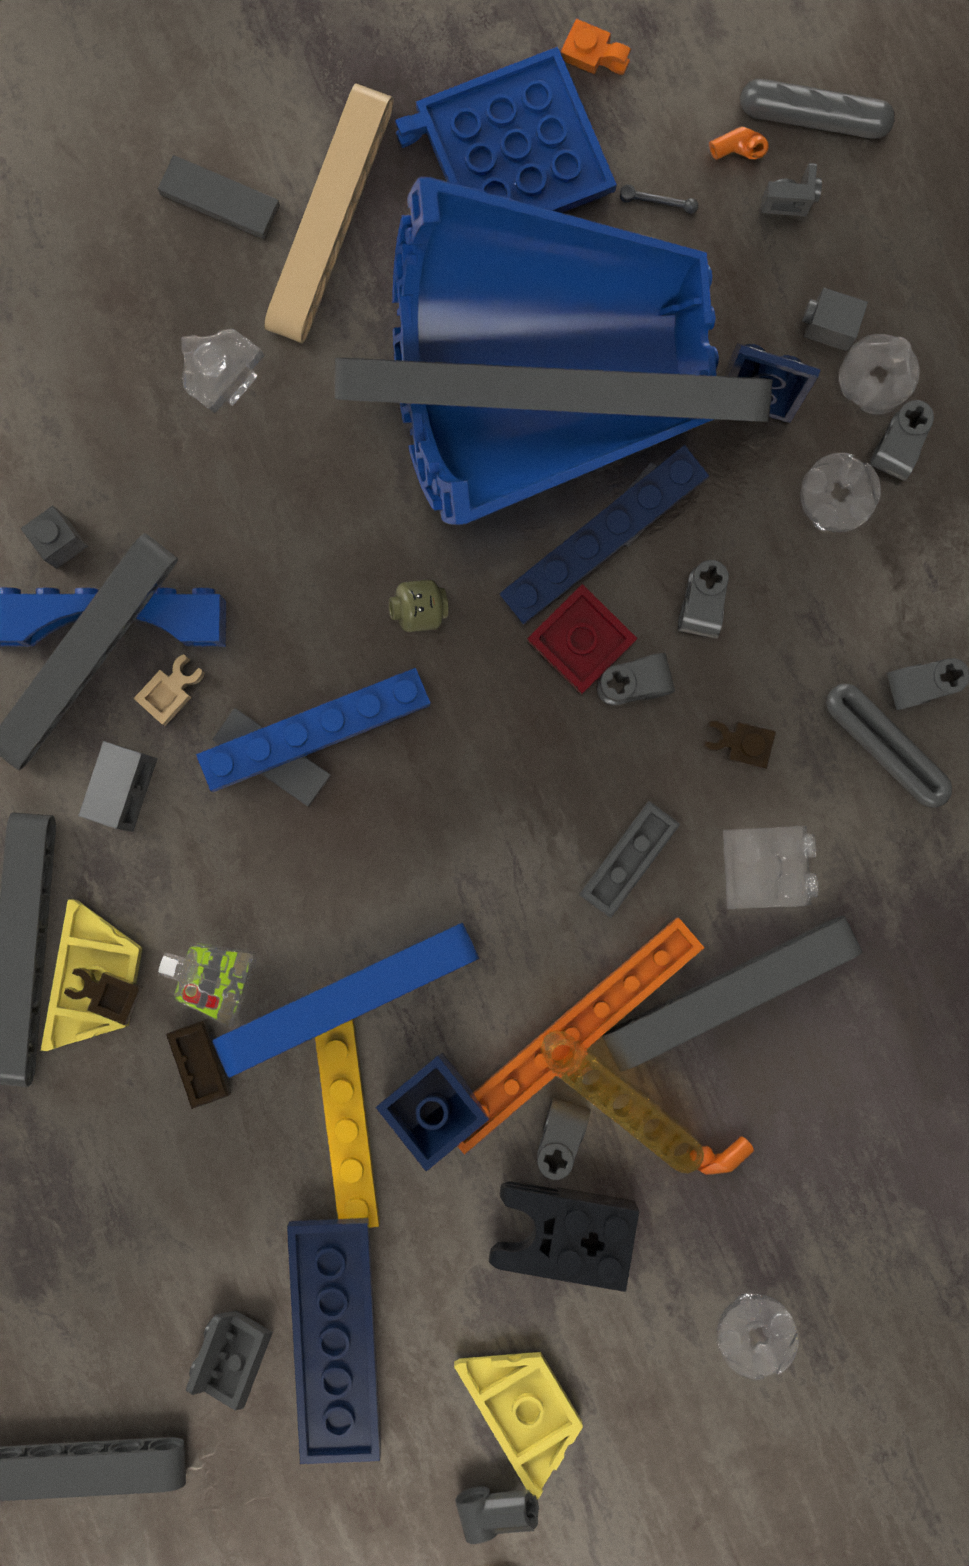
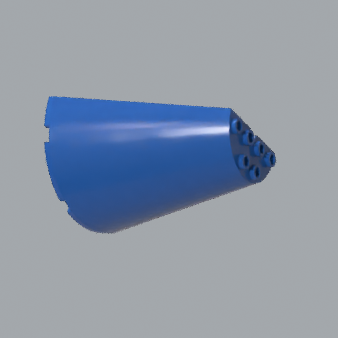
(536, 290)

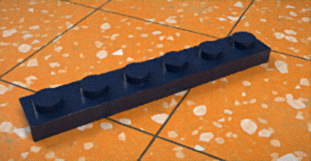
(604, 534)

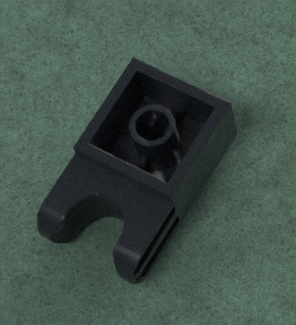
(556, 1242)

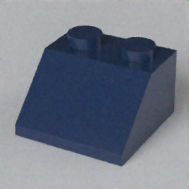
(433, 1111)

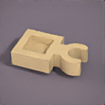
(165, 694)

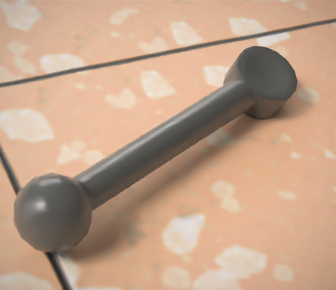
(628, 193)

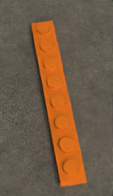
(585, 1022)

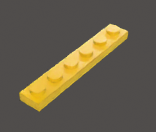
(347, 1124)

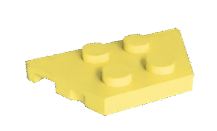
(99, 947)
(523, 1411)

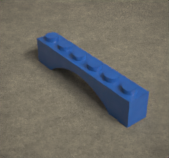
(191, 618)

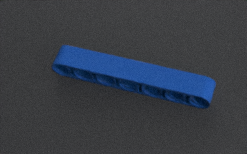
(345, 1000)

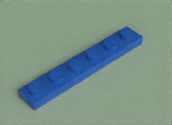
(313, 730)

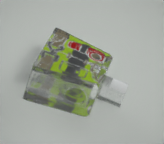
(211, 979)

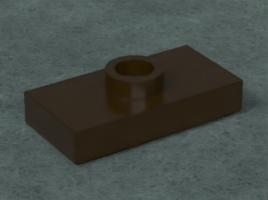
(198, 1064)

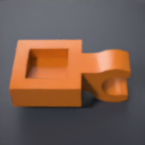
(590, 47)

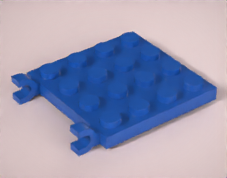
(515, 135)

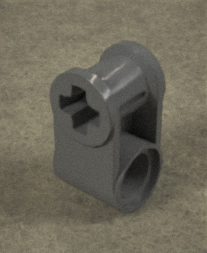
(901, 444)
(702, 606)
(643, 680)
(923, 682)
(562, 1131)

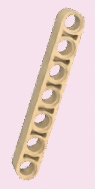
(329, 213)

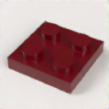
(581, 639)

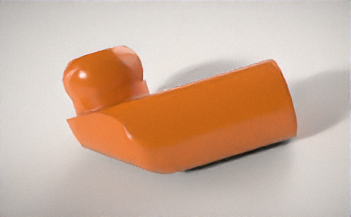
(740, 141)
(728, 1160)

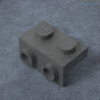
(229, 1359)

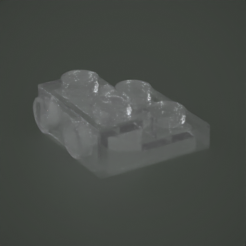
(769, 867)

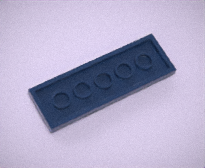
(334, 1340)

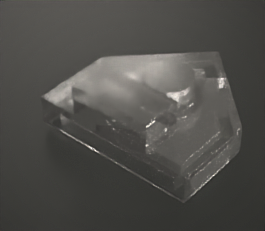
(219, 367)

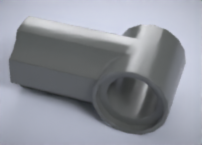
(490, 1514)

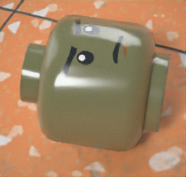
(419, 605)

